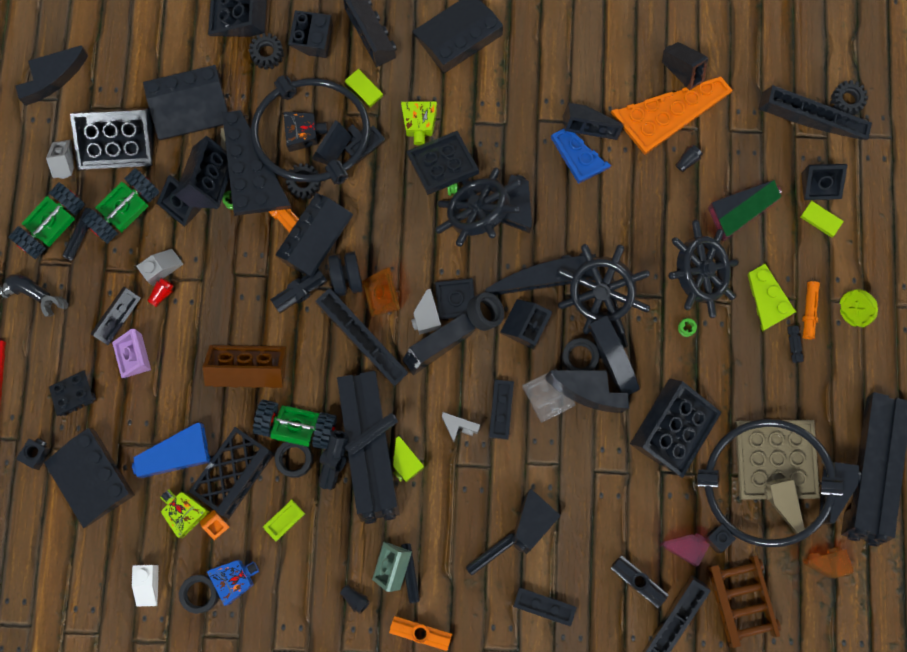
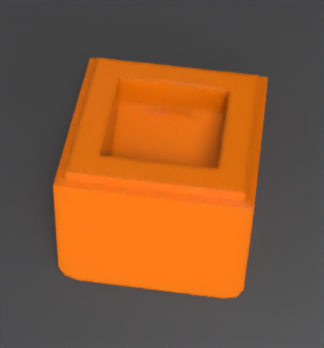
(214, 524)

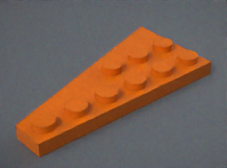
(664, 115)

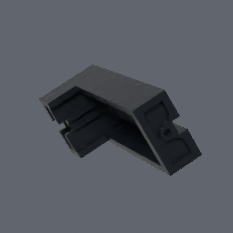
(371, 465)
(881, 466)

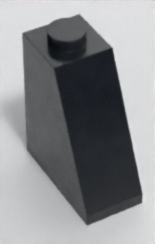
(685, 64)
(521, 198)
(533, 522)

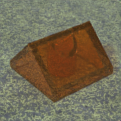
(381, 293)

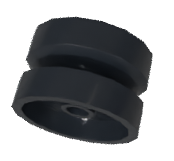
(343, 274)

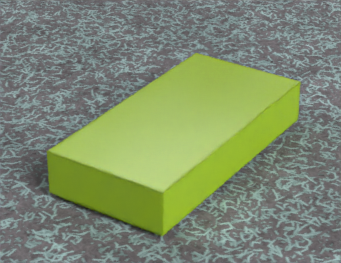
(364, 88)
(821, 219)
(284, 520)

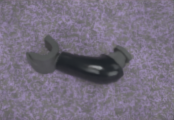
(22, 284)

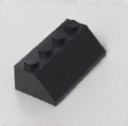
(370, 31)
(204, 176)
(314, 235)

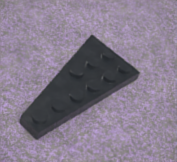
(251, 182)

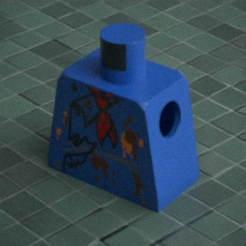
(232, 580)

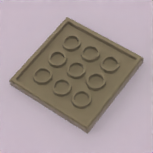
(775, 454)

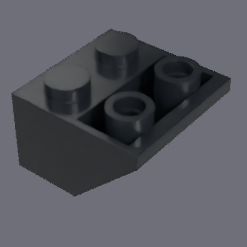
(311, 33)
(526, 323)

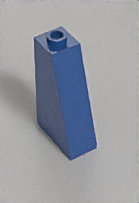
(178, 452)

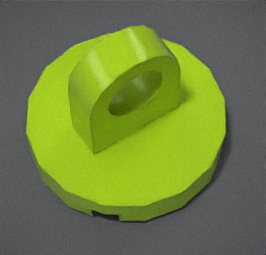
(858, 308)

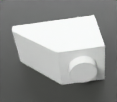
(145, 584)

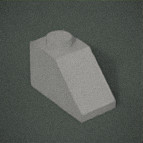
(61, 159)
(159, 266)
(426, 315)

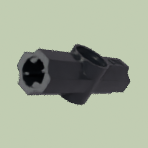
(298, 291)
(333, 460)
(649, 590)

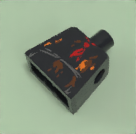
(302, 130)

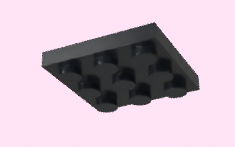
(442, 162)

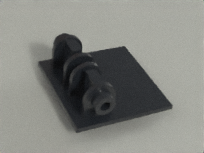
(71, 393)

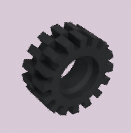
(263, 42)
(856, 91)
(307, 191)

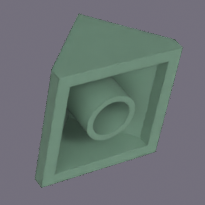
(391, 567)

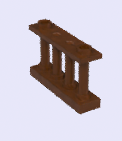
(729, 615)

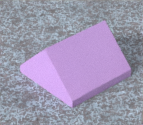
(131, 354)

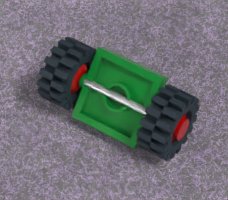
(121, 206)
(47, 221)
(293, 424)

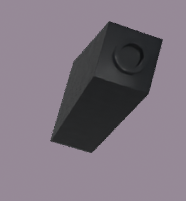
(438, 343)

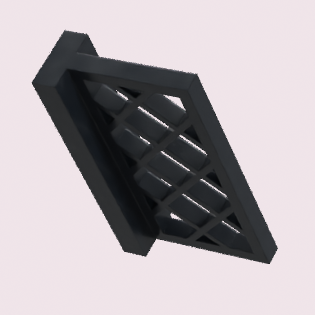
(245, 481)

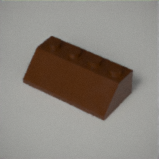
(244, 366)

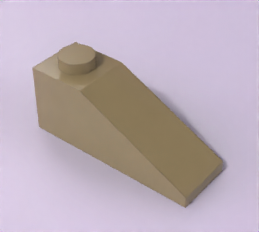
(784, 499)

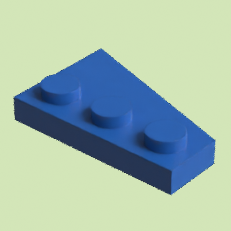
(578, 157)

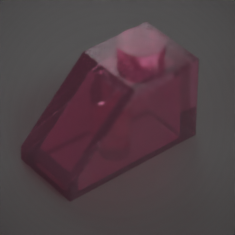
(689, 548)

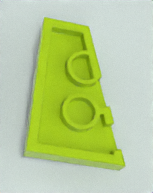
(769, 298)

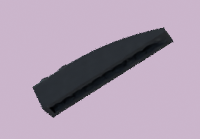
(813, 114)
(540, 276)
(361, 336)
(678, 616)

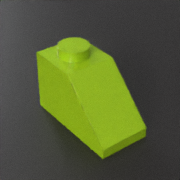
(405, 462)

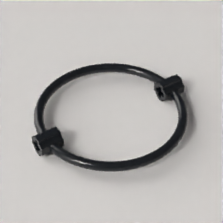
(334, 169)
(830, 486)

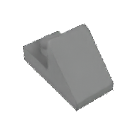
(454, 423)

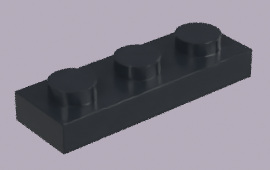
(115, 315)
(501, 409)
(545, 607)

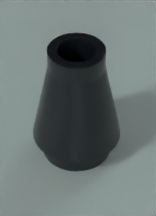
(689, 157)
(355, 599)

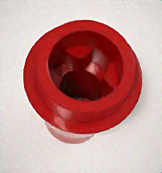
(160, 292)

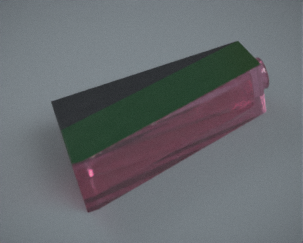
(742, 208)

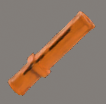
(810, 317)

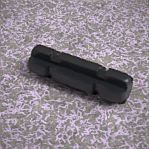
(795, 344)

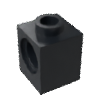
(25, 455)
(719, 538)

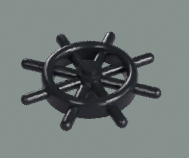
(478, 207)
(703, 269)
(603, 288)

